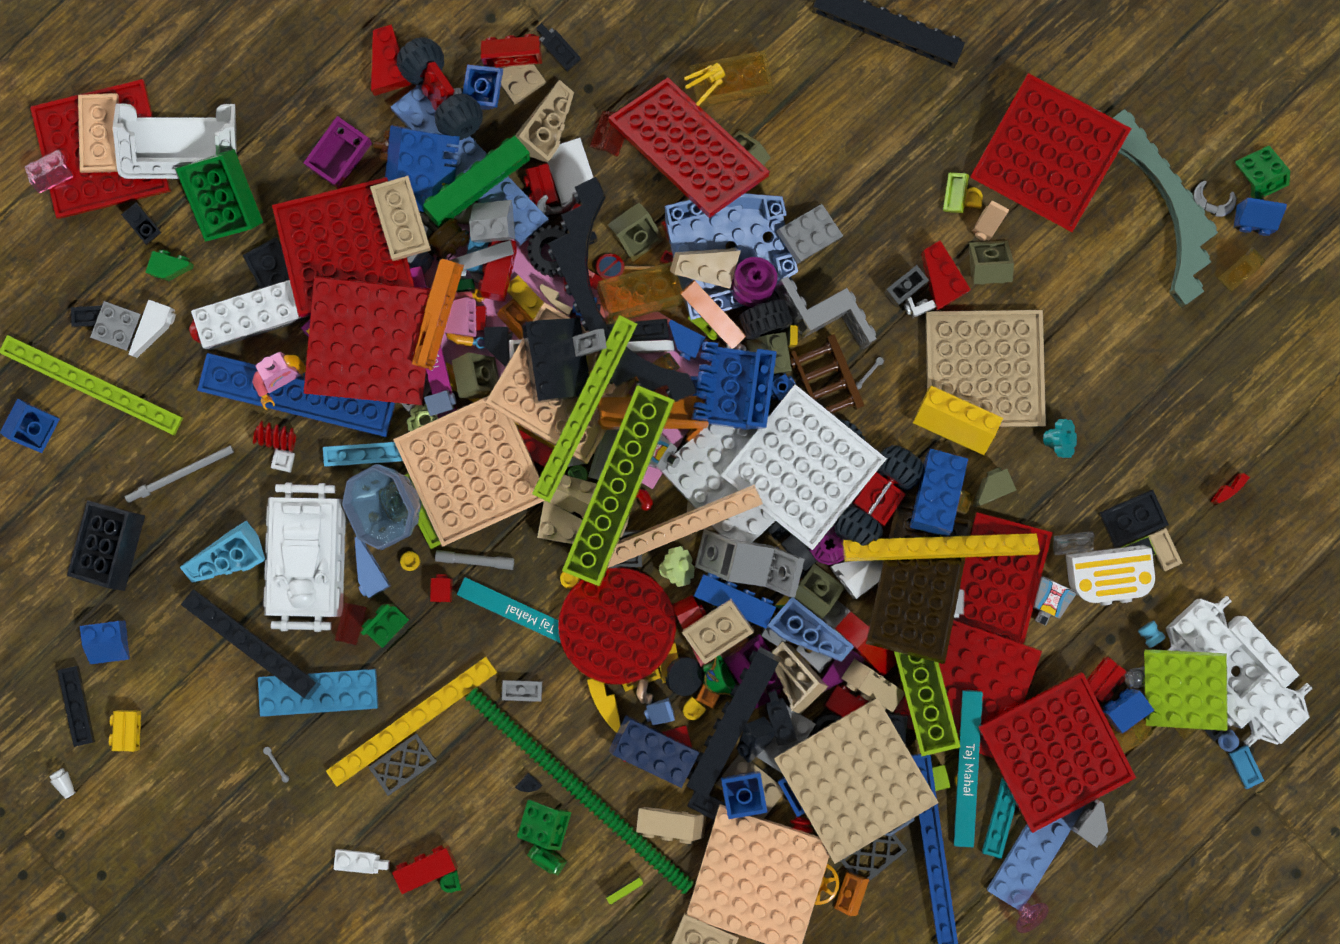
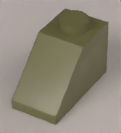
(752, 146)

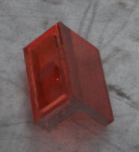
(606, 136)
(350, 623)

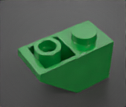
(167, 267)

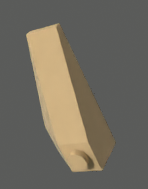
(544, 126)

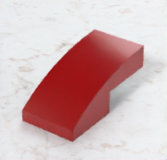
(1226, 492)

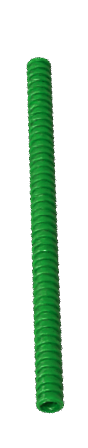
(579, 791)

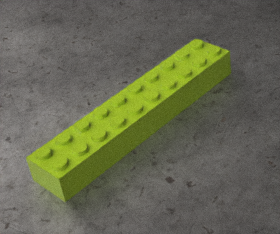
(618, 485)

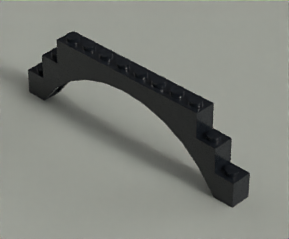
(572, 258)

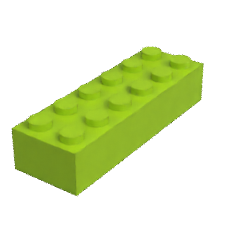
(927, 704)

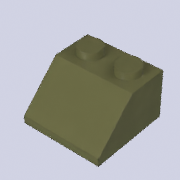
(636, 231)
(991, 262)
(773, 342)
(475, 375)
(994, 486)
(818, 591)

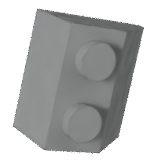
(492, 222)
(1092, 823)

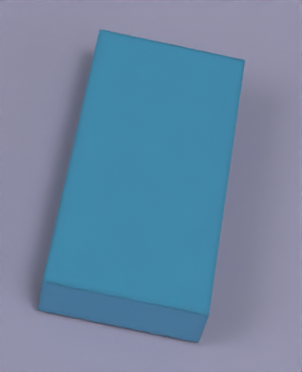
(1246, 767)

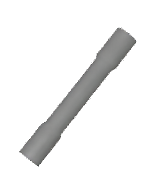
(452, 557)

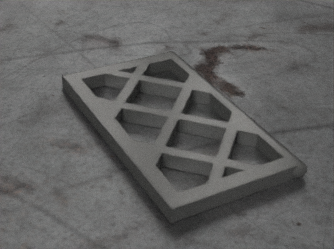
(418, 769)
(889, 858)

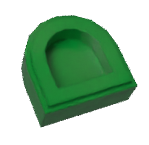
(450, 882)

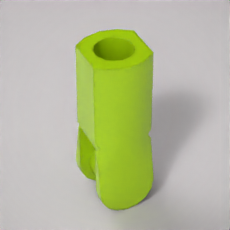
(702, 324)

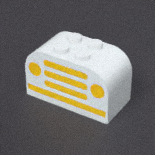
(1111, 574)

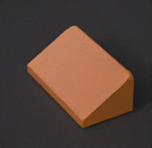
(514, 317)
(851, 894)

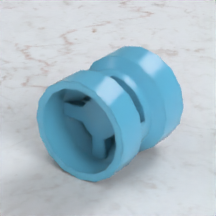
(1151, 634)

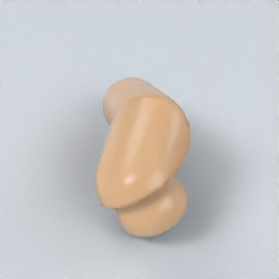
(642, 693)

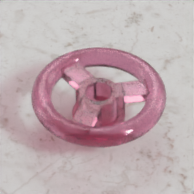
(1029, 914)

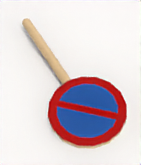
(612, 266)

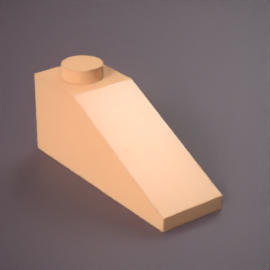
(989, 221)

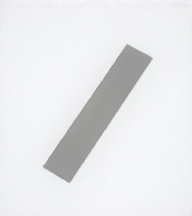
(485, 255)

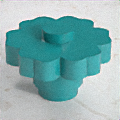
(1062, 438)

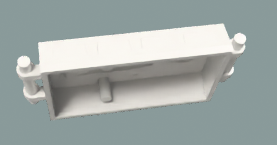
(304, 557)

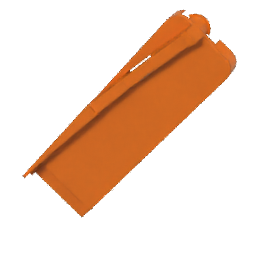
(437, 312)
(614, 409)

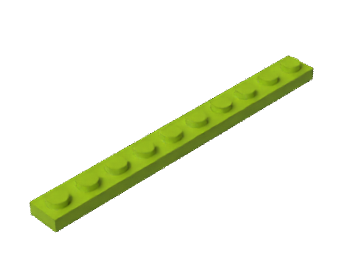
(91, 385)
(584, 408)

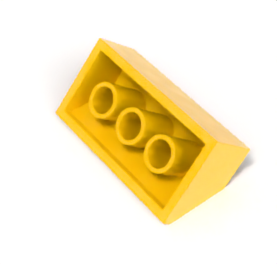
(957, 420)

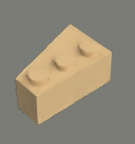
(707, 266)
(798, 678)

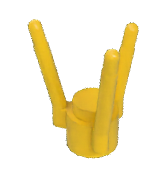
(712, 73)

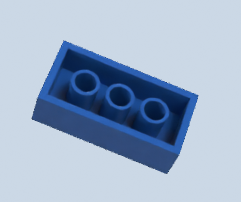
(939, 493)
(718, 593)

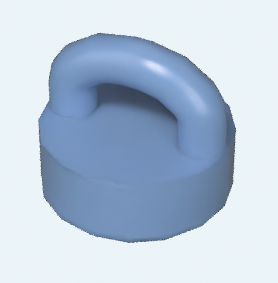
(1228, 741)

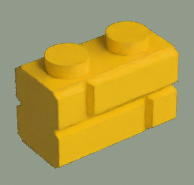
(125, 730)

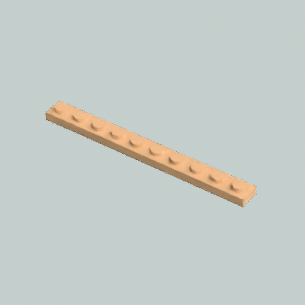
(686, 524)

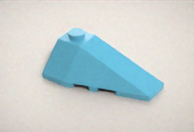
(232, 552)

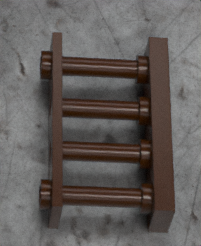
(838, 364)

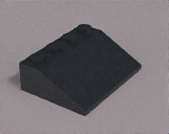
(552, 359)
(106, 546)

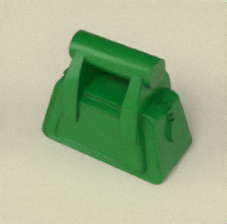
(547, 859)

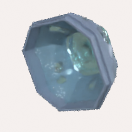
(381, 506)

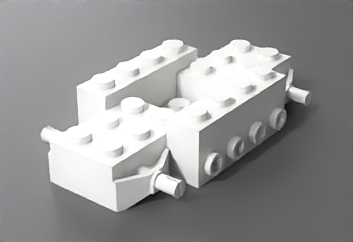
(1260, 689)

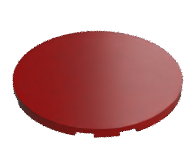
(617, 628)

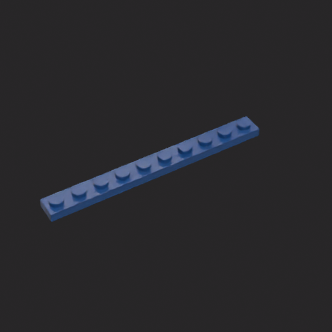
(936, 861)

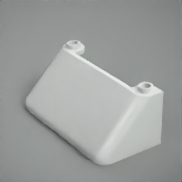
(160, 145)

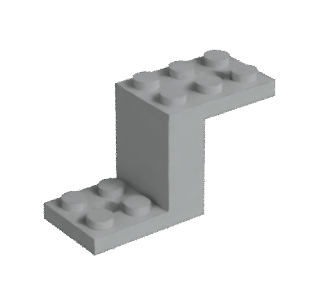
(839, 305)
(749, 563)

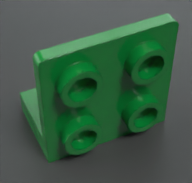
(1264, 172)
(385, 624)
(543, 825)

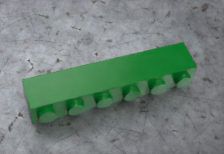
(476, 181)

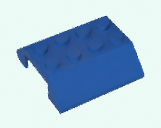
(421, 159)
(735, 387)

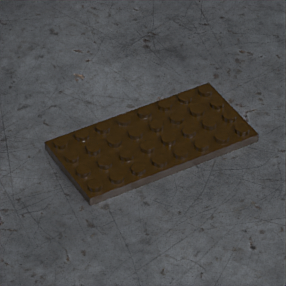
(917, 596)

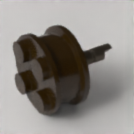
(446, 238)

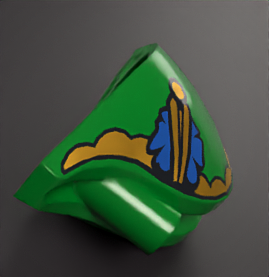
(718, 677)

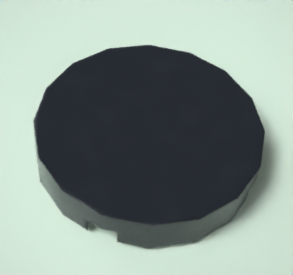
(684, 676)

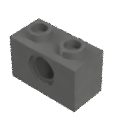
(906, 286)

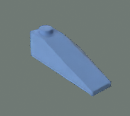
(805, 629)

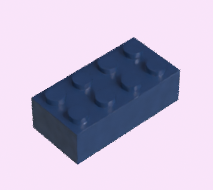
(653, 751)

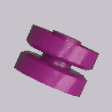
(753, 281)

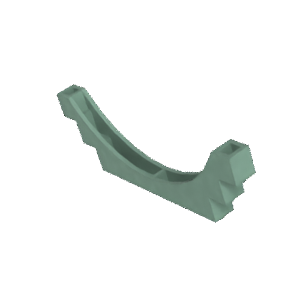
(1189, 221)

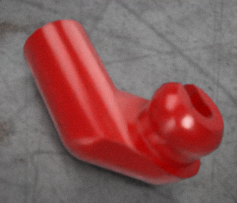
(645, 499)

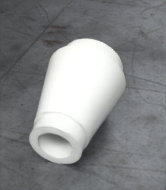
(62, 782)

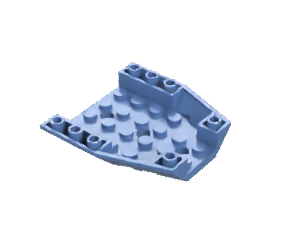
(741, 222)

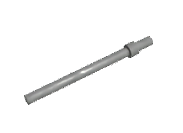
(144, 490)

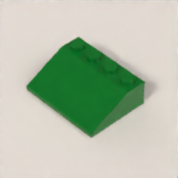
(219, 195)

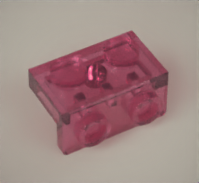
(48, 171)

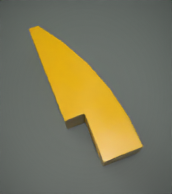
(605, 703)

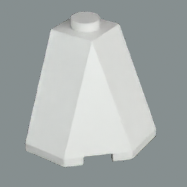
(858, 575)

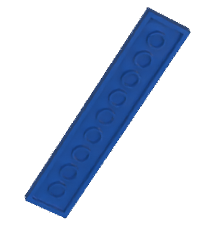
(234, 381)

